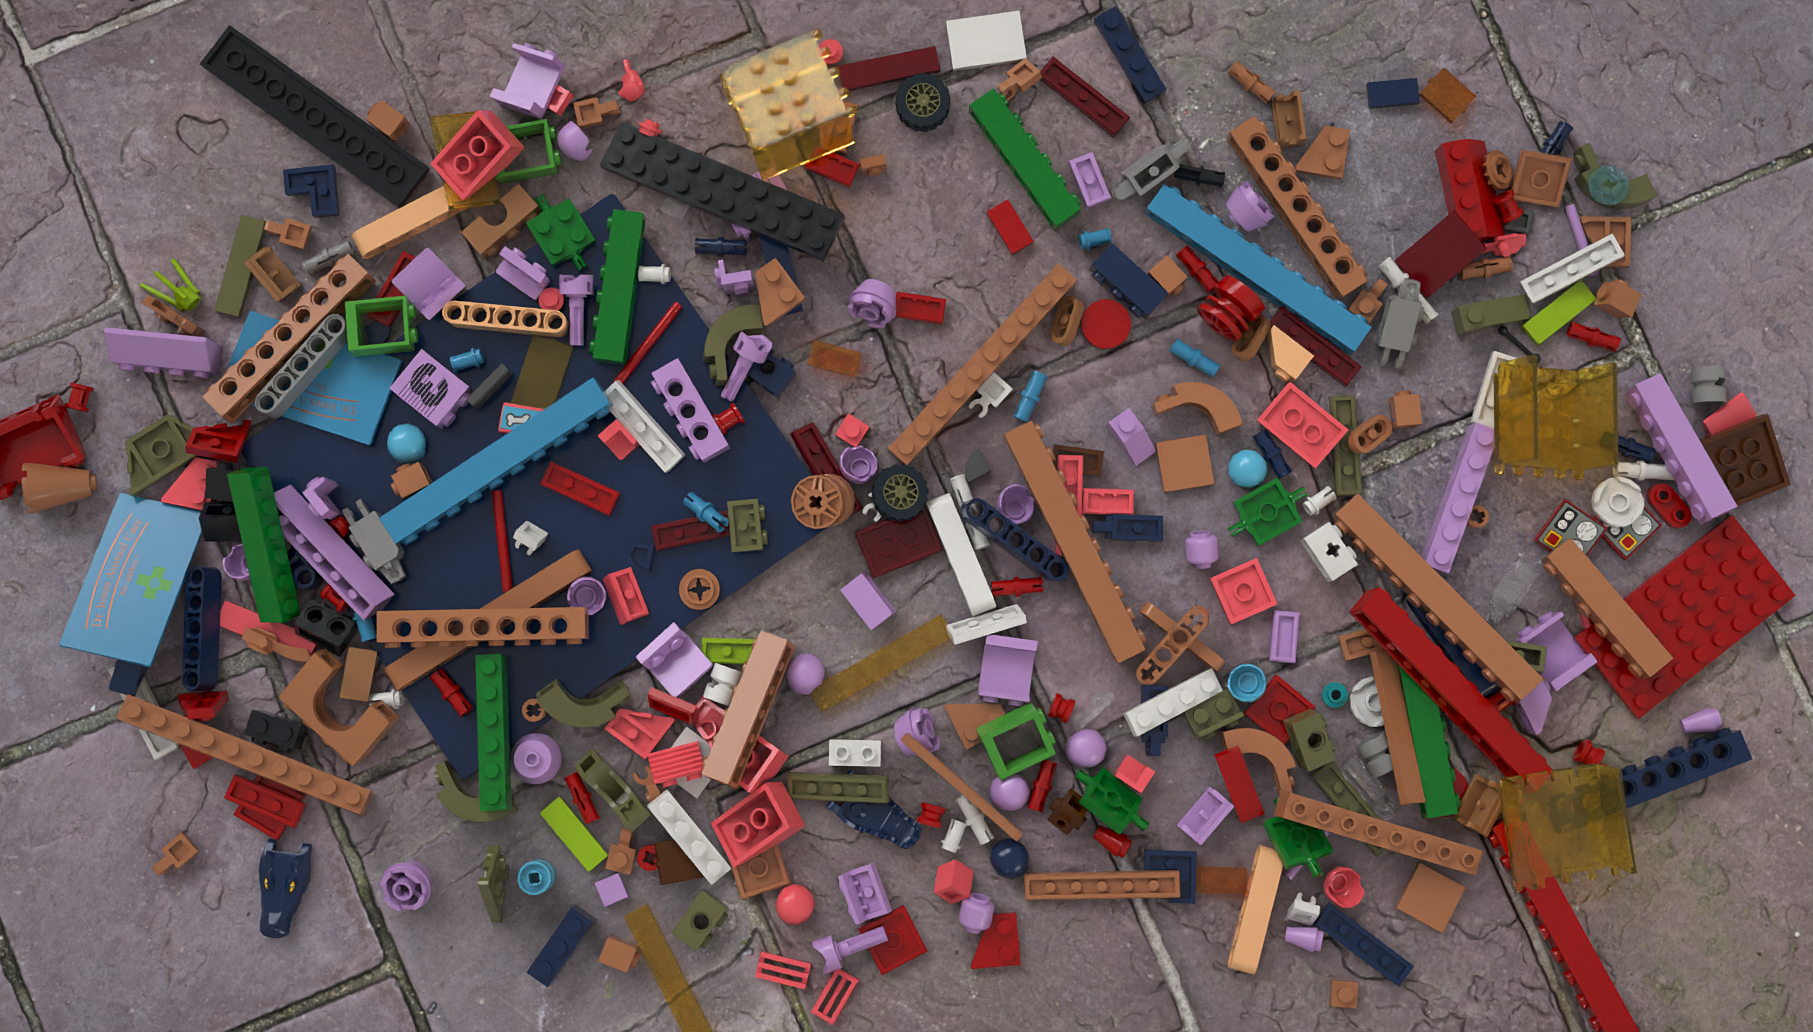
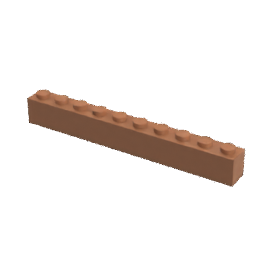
(982, 365)
(1074, 542)
(1438, 599)
(245, 755)

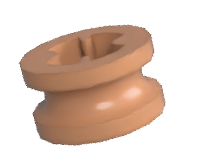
(1485, 517)
(534, 718)

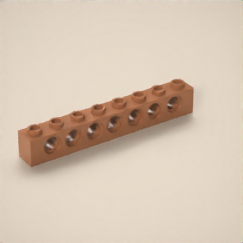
(1296, 222)
(255, 357)
(391, 621)
(1377, 832)

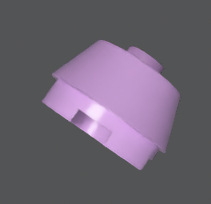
(1248, 208)
(873, 302)
(919, 725)
(535, 758)
(406, 885)

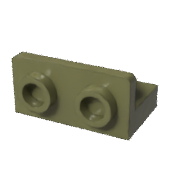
(746, 526)
(1213, 714)

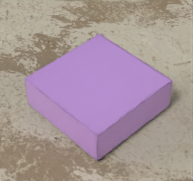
(611, 889)

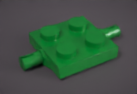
(561, 232)
(1267, 511)
(1111, 800)
(1297, 843)

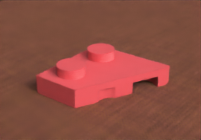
(190, 485)
(639, 730)

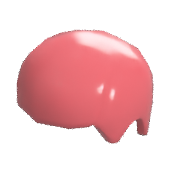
(1343, 887)
(795, 904)

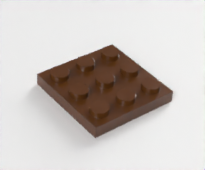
(1748, 459)

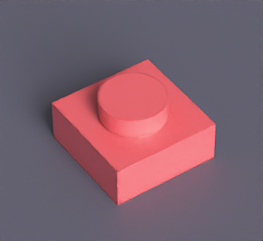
(559, 100)
(852, 431)

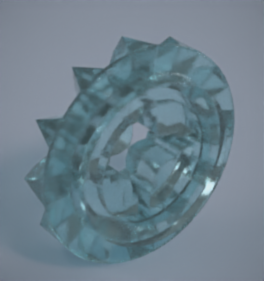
(1604, 194)

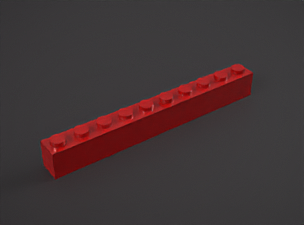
(1446, 685)
(1571, 948)

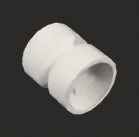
(722, 685)

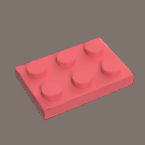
(1302, 425)

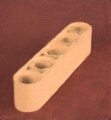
(403, 224)
(495, 313)
(1255, 910)

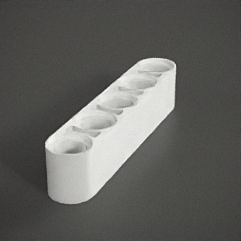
(961, 554)

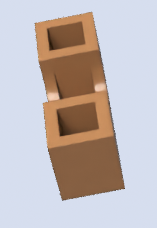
(489, 238)

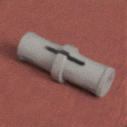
(314, 265)

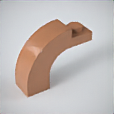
(1207, 398)
(1266, 746)

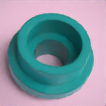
(1326, 695)

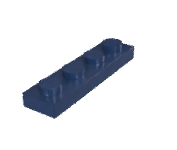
(1129, 55)
(1363, 944)

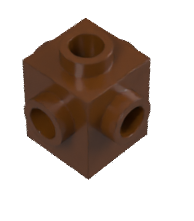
(1066, 816)

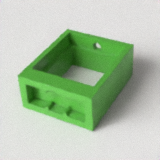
(554, 157)
(354, 313)
(1006, 722)

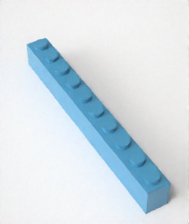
(1257, 269)
(496, 462)

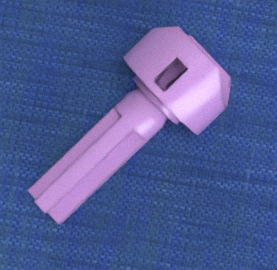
(576, 289)
(750, 351)
(834, 951)

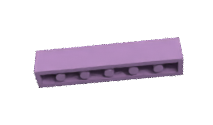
(1680, 449)
(1459, 498)
(330, 555)

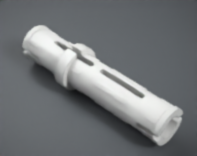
(1396, 277)
(1641, 471)
(964, 494)

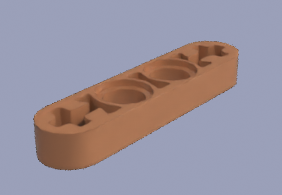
(1175, 647)
(1196, 648)

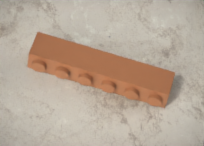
(1606, 609)
(748, 709)

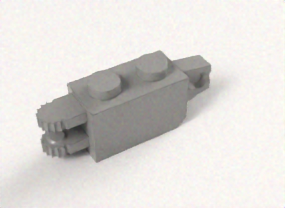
(1149, 170)
(1399, 322)
(376, 543)

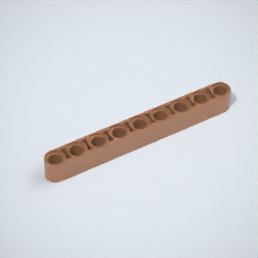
(525, 595)

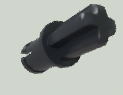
(1200, 175)

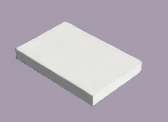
(986, 40)

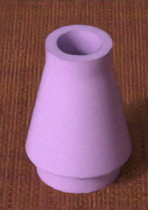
(1703, 721)
(1305, 937)

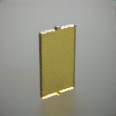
(542, 373)

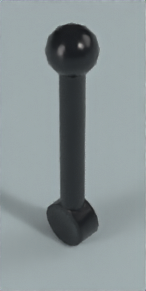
(1503, 330)

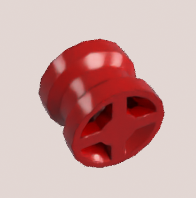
(1061, 708)
(1587, 753)
(931, 815)
(646, 862)

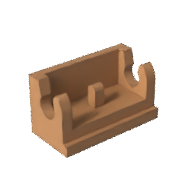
(1288, 120)
(273, 274)
(358, 674)
(1479, 805)

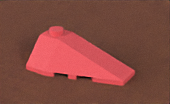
(765, 757)

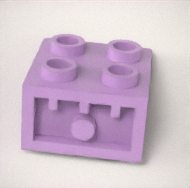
(428, 283)
(675, 660)

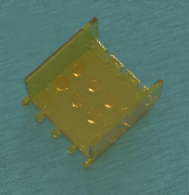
(789, 104)
(1554, 418)
(1566, 824)

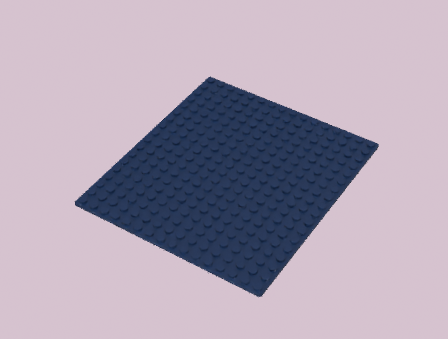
(459, 559)

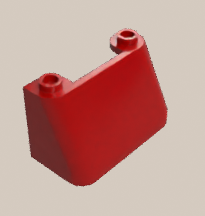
(37, 436)

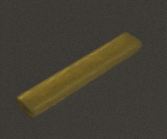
(880, 663)
(666, 970)

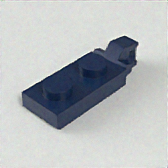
(1130, 527)
(1157, 735)

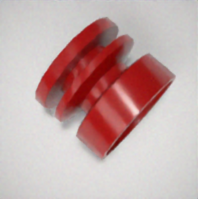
(1231, 308)

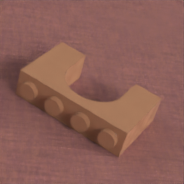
(306, 699)

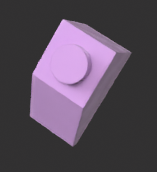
(1131, 436)
(1534, 707)

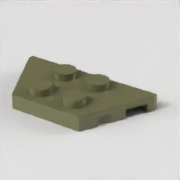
(157, 452)
(493, 884)

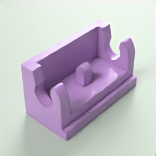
(868, 600)
(1205, 815)

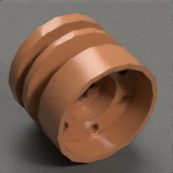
(836, 501)

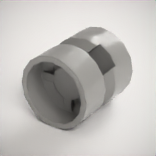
(1708, 385)
(1377, 752)

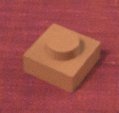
(873, 165)
(1343, 993)

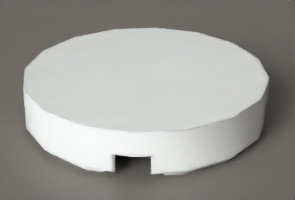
(1617, 502)
(1365, 703)

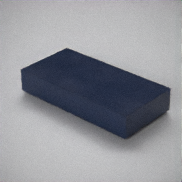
(1392, 93)

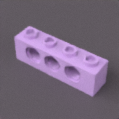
(675, 374)

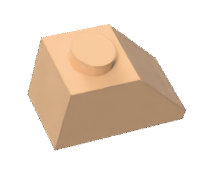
(1286, 355)

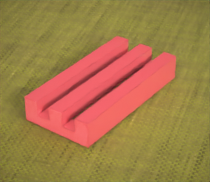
(804, 975)
(823, 1015)

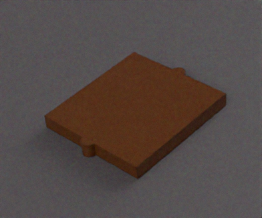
(674, 863)

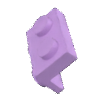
(521, 274)
(739, 282)
(320, 503)
(864, 893)

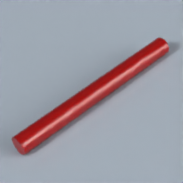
(648, 342)
(502, 540)

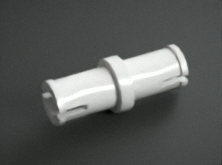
(975, 820)

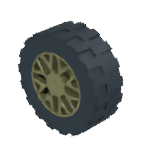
(922, 102)
(899, 493)

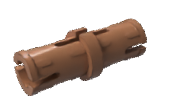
(1251, 82)
(1486, 268)

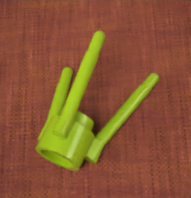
(185, 298)

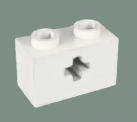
(1317, 545)
(854, 752)

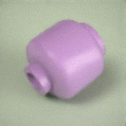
(1201, 549)
(976, 913)

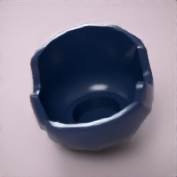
(1009, 858)

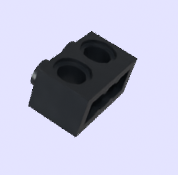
(321, 632)

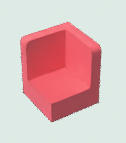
(618, 439)
(1134, 773)
(953, 881)

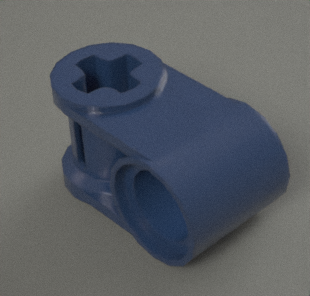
(299, 567)

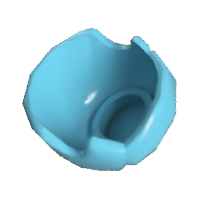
(406, 443)
(1247, 469)
(1247, 683)

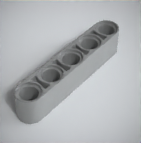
(291, 370)

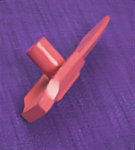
(1506, 244)

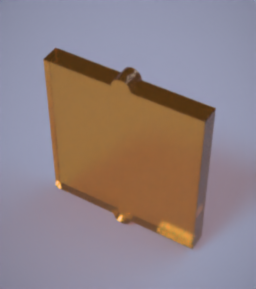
(1447, 95)

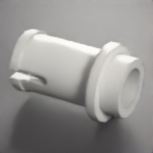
(654, 274)
(1318, 501)
(392, 699)
(953, 836)

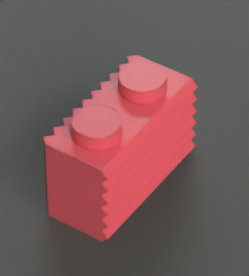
(676, 763)

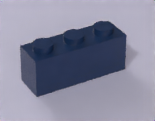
(1127, 282)
(561, 946)

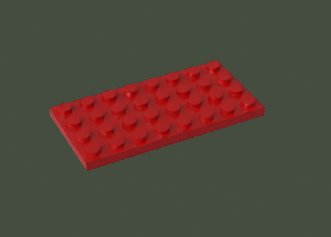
(1695, 610)

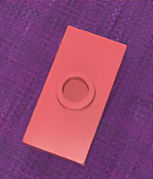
(1107, 501)

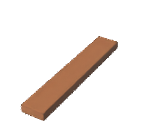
(1397, 728)
(961, 786)
(1102, 885)

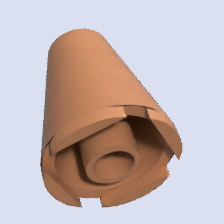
(55, 485)

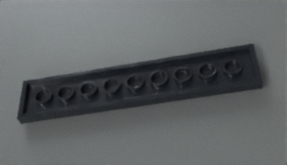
(315, 116)
(723, 191)

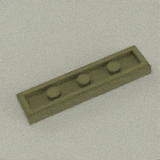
(237, 275)
(1345, 462)
(838, 787)
(1343, 794)

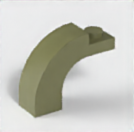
(1640, 188)
(725, 330)
(582, 712)
(613, 789)
(460, 801)

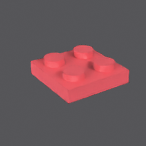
(1243, 591)

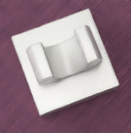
(530, 536)
(1303, 911)

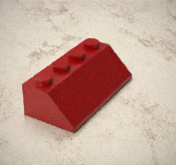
(1467, 187)

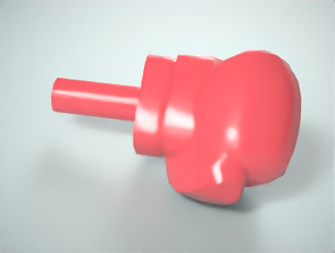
(632, 84)

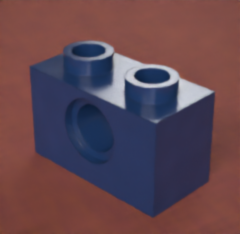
(776, 381)

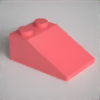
(477, 153)
(757, 823)

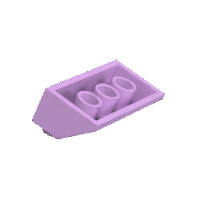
(163, 352)

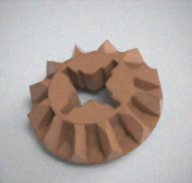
(1498, 176)
(690, 581)

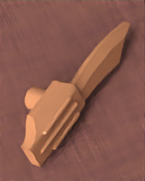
(268, 642)

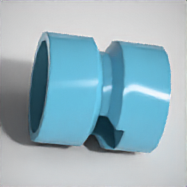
(537, 876)

